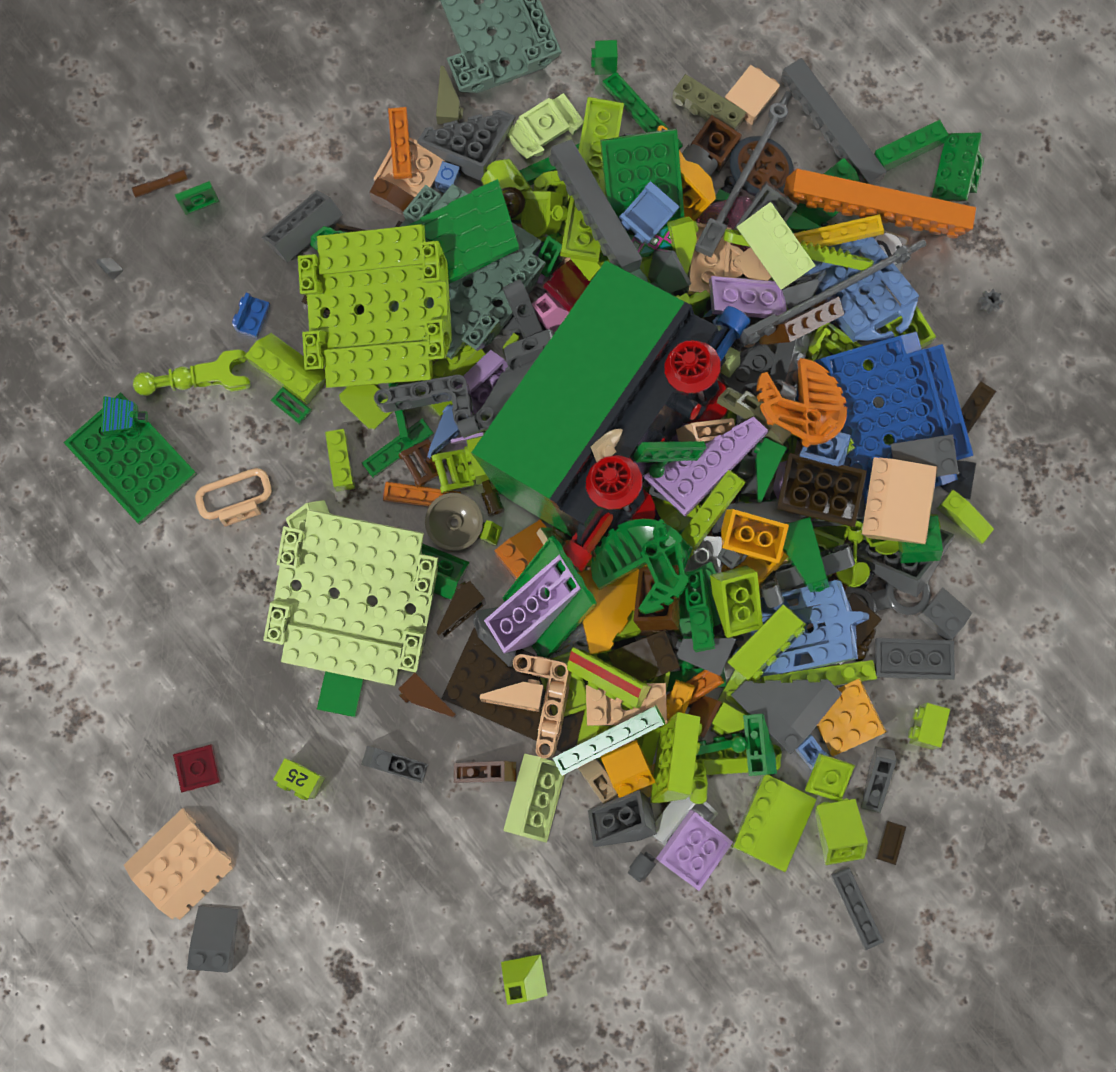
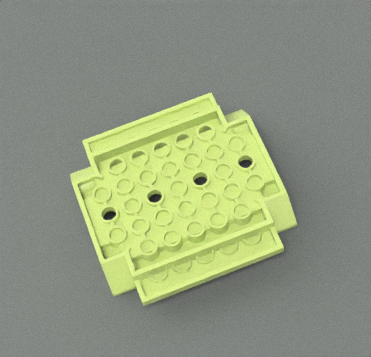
(346, 631)

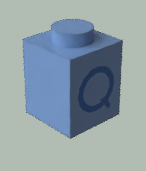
(447, 175)

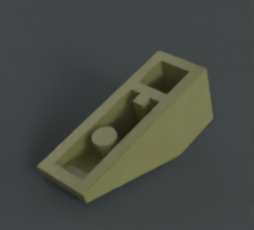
(448, 103)

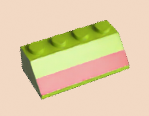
(607, 677)

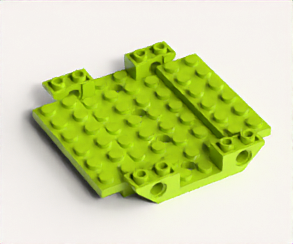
(375, 272)

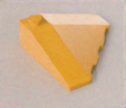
(611, 611)

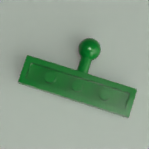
(667, 451)
(736, 742)

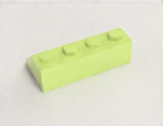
(775, 246)
(534, 798)

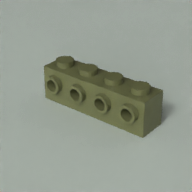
(706, 102)

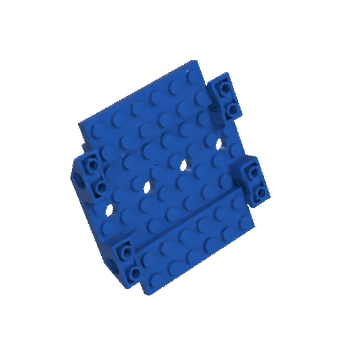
(915, 394)

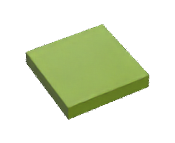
(829, 777)

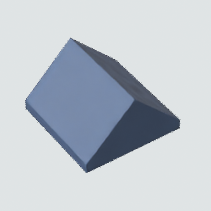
(831, 452)

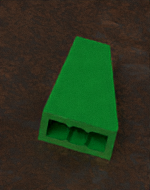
(805, 555)

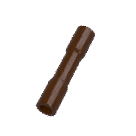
(148, 187)

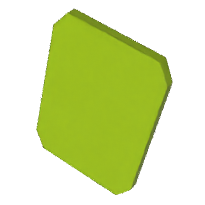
(362, 404)

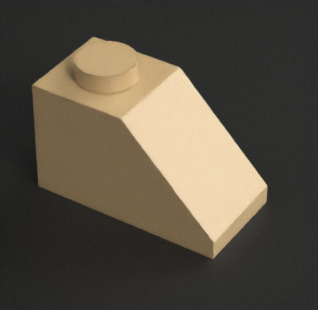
(598, 780)

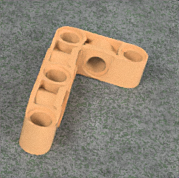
(556, 693)

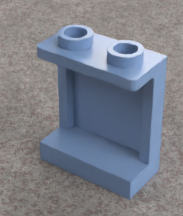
(648, 213)

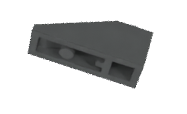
(878, 779)

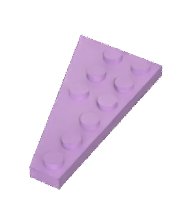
(690, 481)

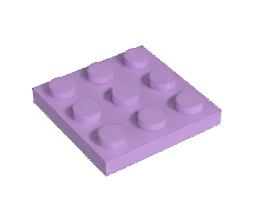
(694, 850)

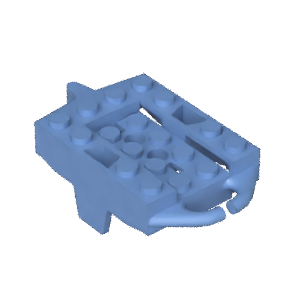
(860, 315)
(826, 643)

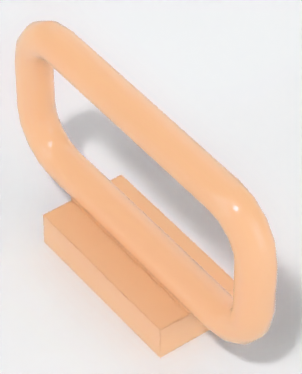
(238, 511)

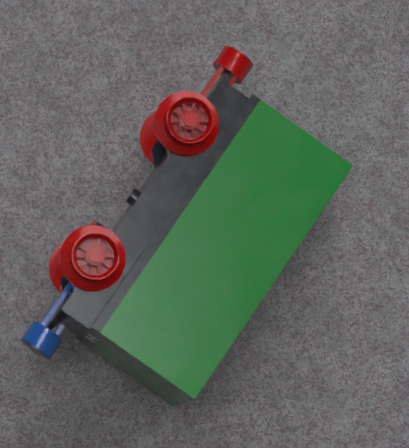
(615, 362)

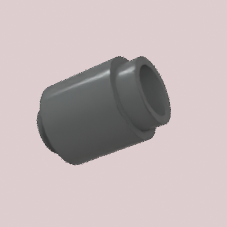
(642, 866)

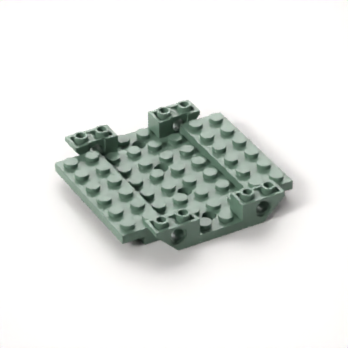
(471, 308)

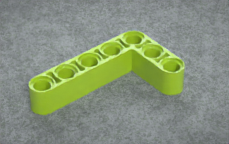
(721, 762)

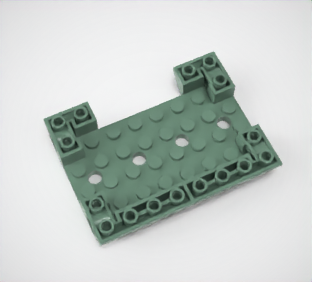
(521, 38)

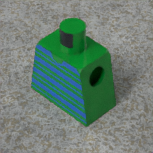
(120, 416)

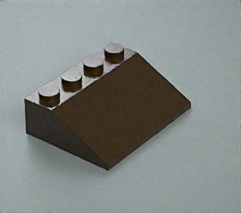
(821, 490)

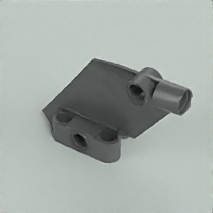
(519, 358)

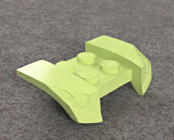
(543, 125)

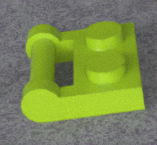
(458, 470)

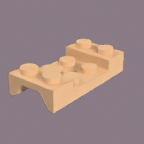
(607, 711)

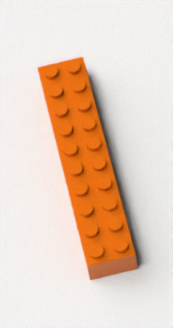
(871, 200)

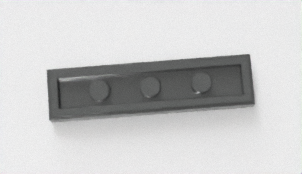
(857, 908)

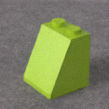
(841, 831)

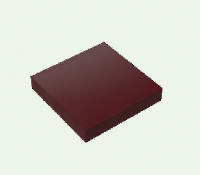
(196, 768)

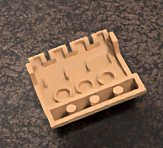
(177, 866)

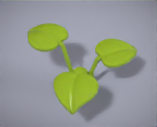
(860, 572)

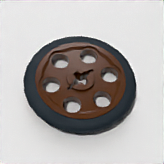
(779, 156)

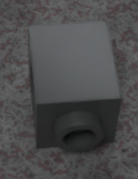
(731, 558)

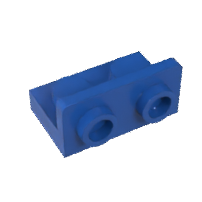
(250, 315)

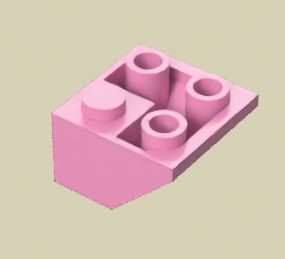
(549, 312)

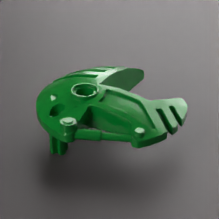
(628, 551)

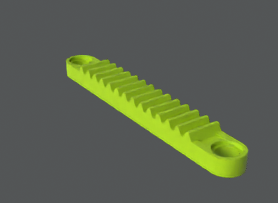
(815, 253)

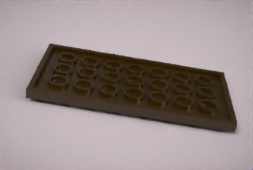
(483, 671)

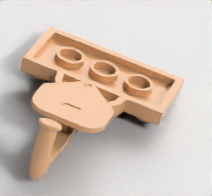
(725, 262)

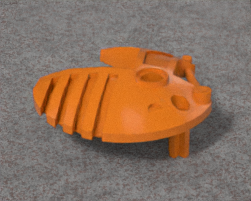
(820, 406)

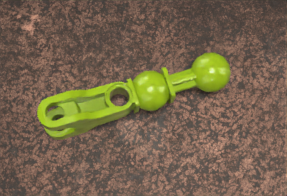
(199, 375)

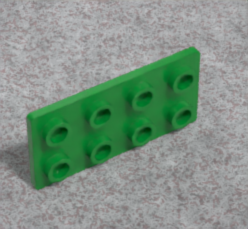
(959, 167)

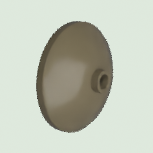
(451, 507)

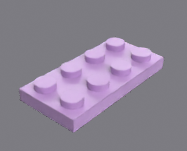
(750, 296)

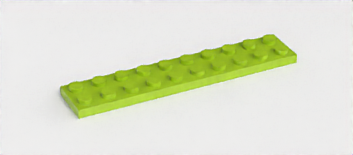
(600, 122)

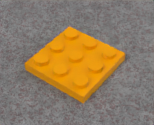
(850, 720)

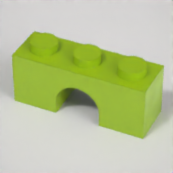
(339, 460)

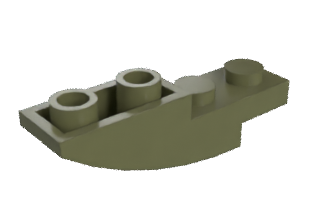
(748, 407)

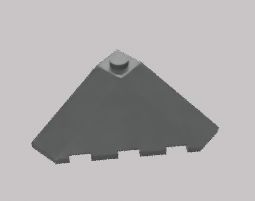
(471, 143)
(906, 577)
(788, 708)

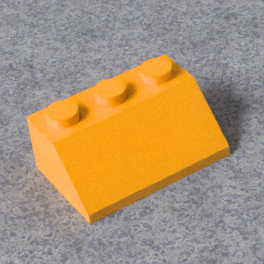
(753, 535)

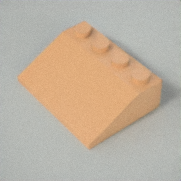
(899, 501)

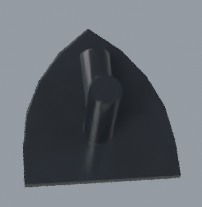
(965, 477)

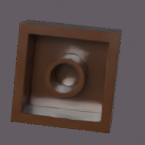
(717, 140)

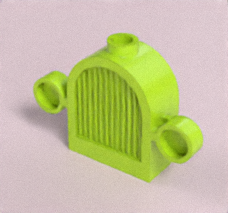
(542, 213)

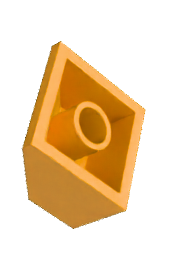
(628, 769)

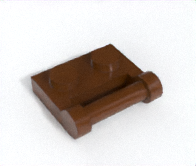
(421, 452)

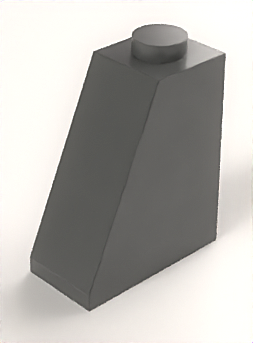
(710, 660)

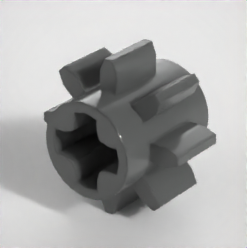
(990, 301)

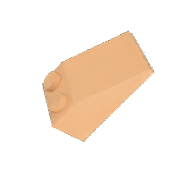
(521, 695)

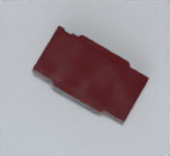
(567, 284)

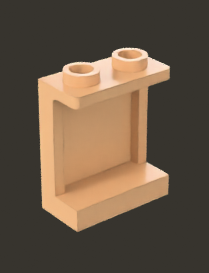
(753, 92)

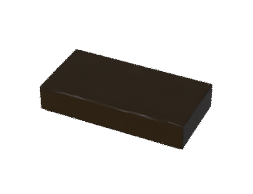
(891, 842)

